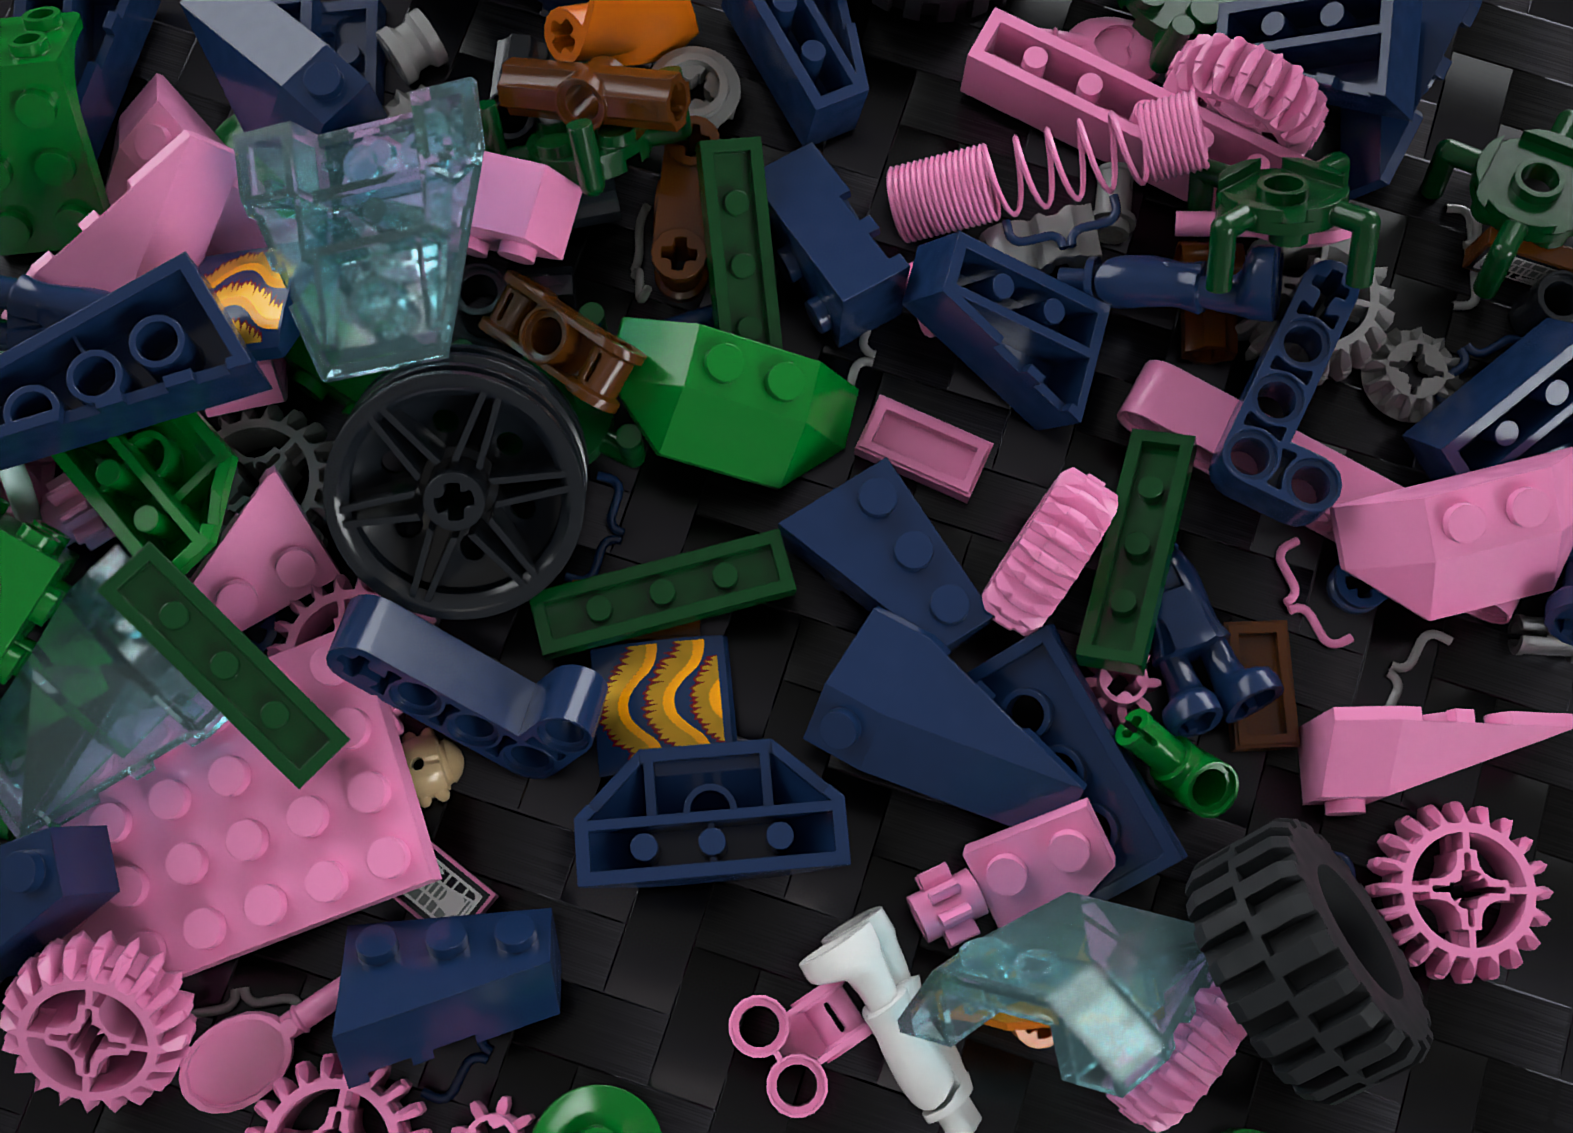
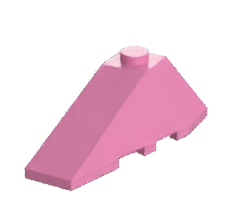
(166, 211)
(1381, 750)

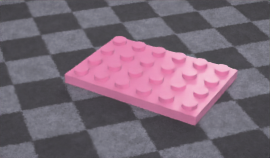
(235, 857)

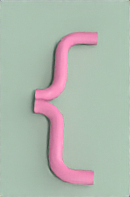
(1302, 608)

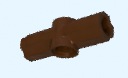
(622, 93)

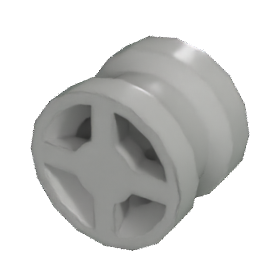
(412, 46)

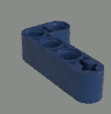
(1292, 386)
(466, 693)

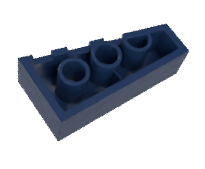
(123, 365)

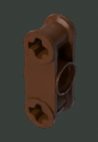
(679, 219)
(562, 341)

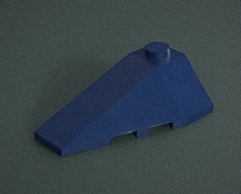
(279, 68)
(1380, 142)
(924, 724)

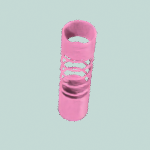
(963, 190)

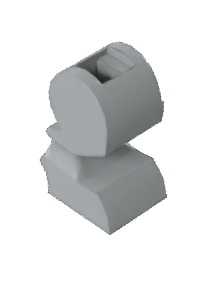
(1047, 255)

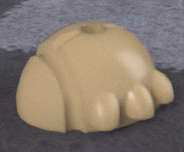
(441, 766)

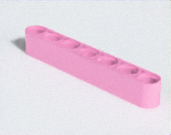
(1180, 403)

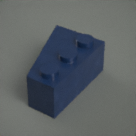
(1353, 48)
(103, 54)
(807, 60)
(830, 249)
(1010, 326)
(1505, 411)
(887, 554)
(51, 887)
(440, 982)

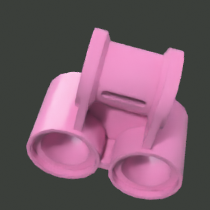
(804, 1038)

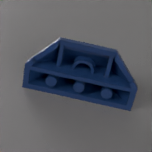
(710, 818)

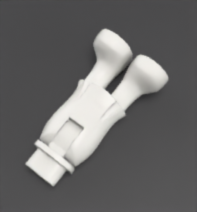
(871, 961)

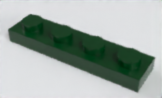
(738, 238)
(1137, 552)
(662, 594)
(223, 664)

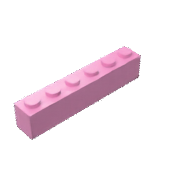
(1056, 83)

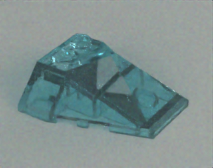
(370, 227)
(90, 710)
(1087, 967)

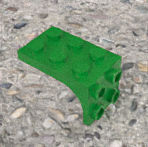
(44, 146)
(31, 583)

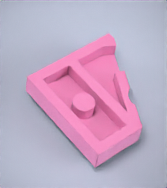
(264, 557)
(1040, 860)

